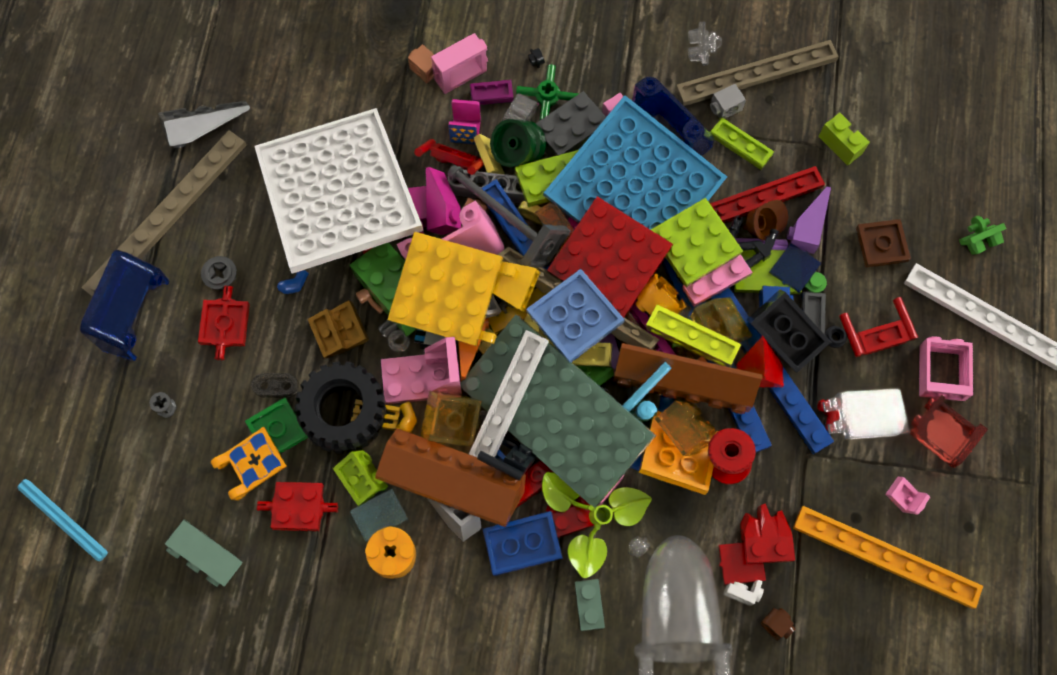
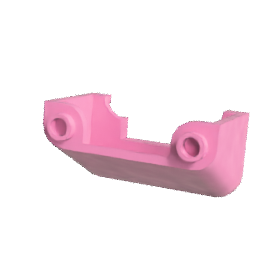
(476, 232)

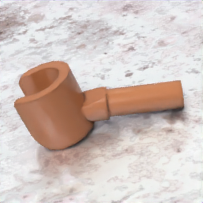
(364, 295)

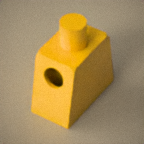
(519, 288)

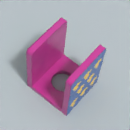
(465, 121)

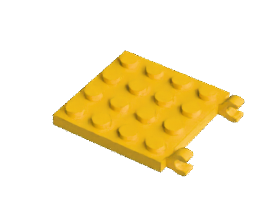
(447, 289)

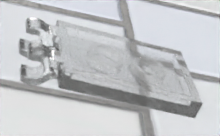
(868, 414)

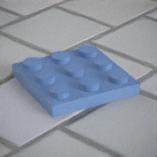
(575, 316)

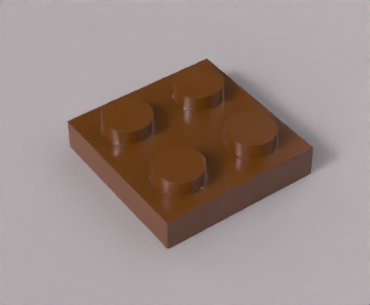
(883, 243)

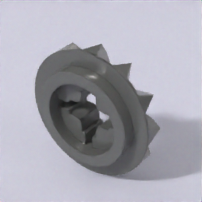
(220, 263)

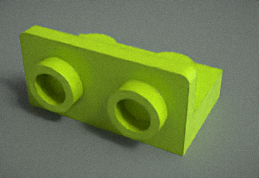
(358, 476)

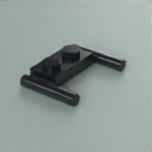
(515, 462)

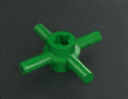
(547, 92)

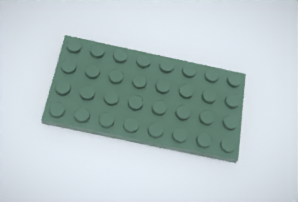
(563, 416)

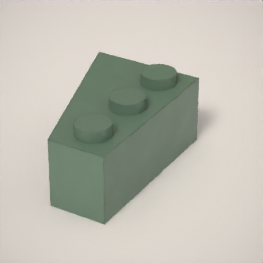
(203, 554)

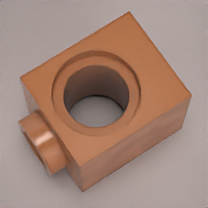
(421, 63)

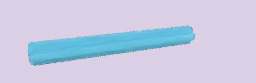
(62, 520)

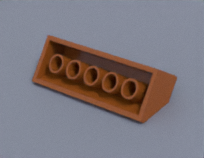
(688, 378)
(449, 477)

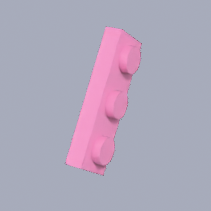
(718, 281)

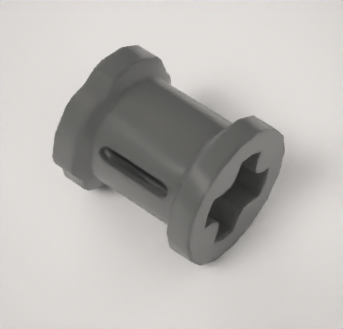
(169, 405)

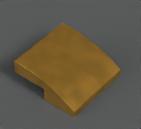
(338, 329)

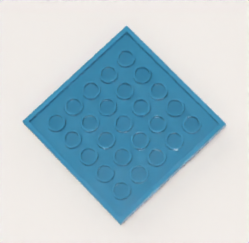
(635, 169)

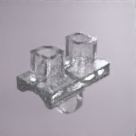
(706, 42)

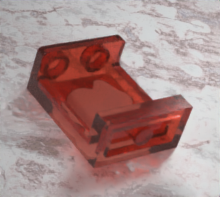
(946, 432)

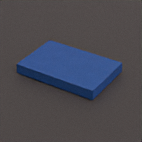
(522, 543)

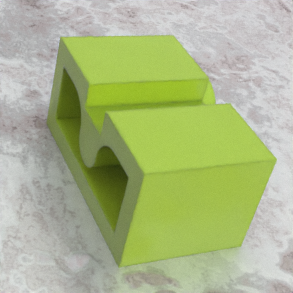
(842, 140)

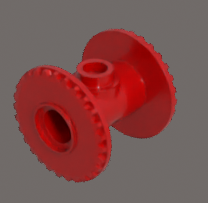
(741, 449)

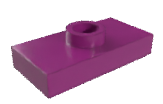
(492, 92)

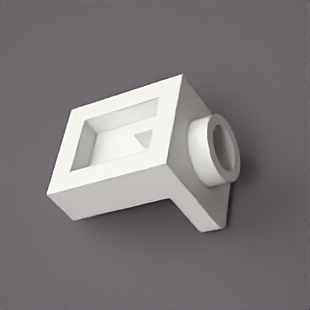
(740, 592)

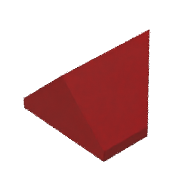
(763, 361)

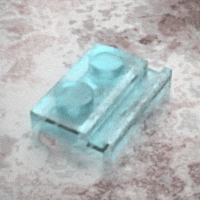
(378, 514)

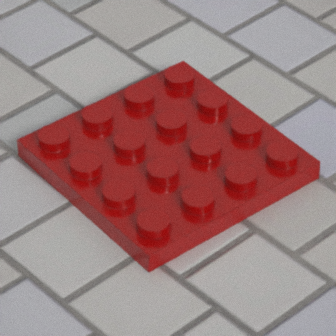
(613, 253)

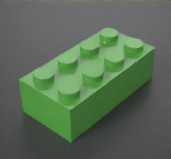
(380, 274)

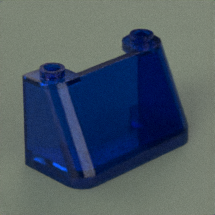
(656, 99)

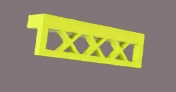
(693, 336)

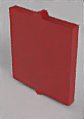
(735, 567)

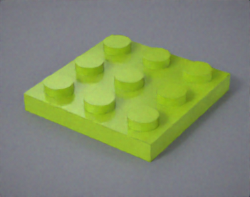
(698, 242)

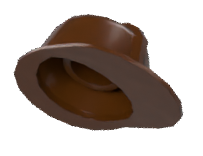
(767, 217)

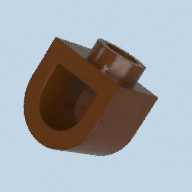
(778, 624)

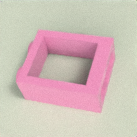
(459, 63)
(950, 391)

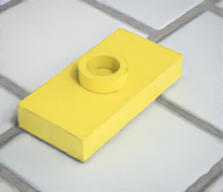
(488, 159)
(597, 355)

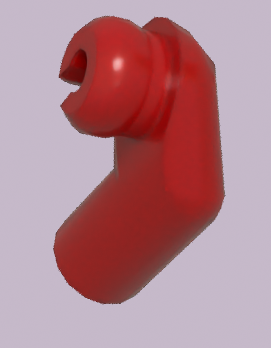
(831, 415)

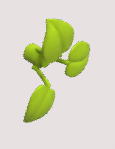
(585, 552)

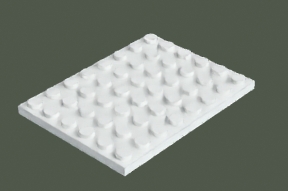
(336, 190)

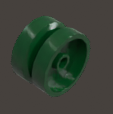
(517, 142)

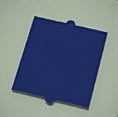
(795, 267)

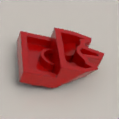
(767, 537)

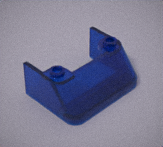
(117, 302)

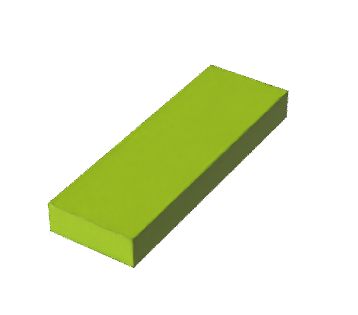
(741, 143)

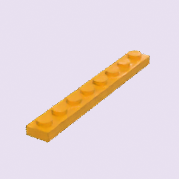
(888, 557)

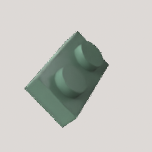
(589, 605)

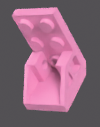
(413, 376)

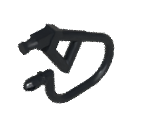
(763, 251)

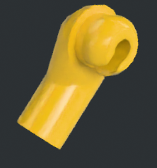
(409, 419)

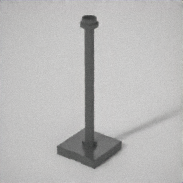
(544, 244)

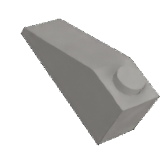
(460, 522)

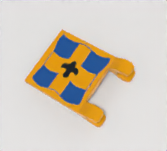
(253, 462)

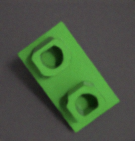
(991, 233)

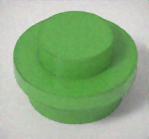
(816, 283)

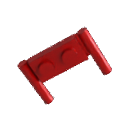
(447, 154)
(881, 336)

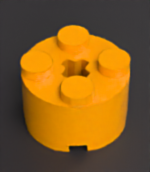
(659, 292)
(388, 539)

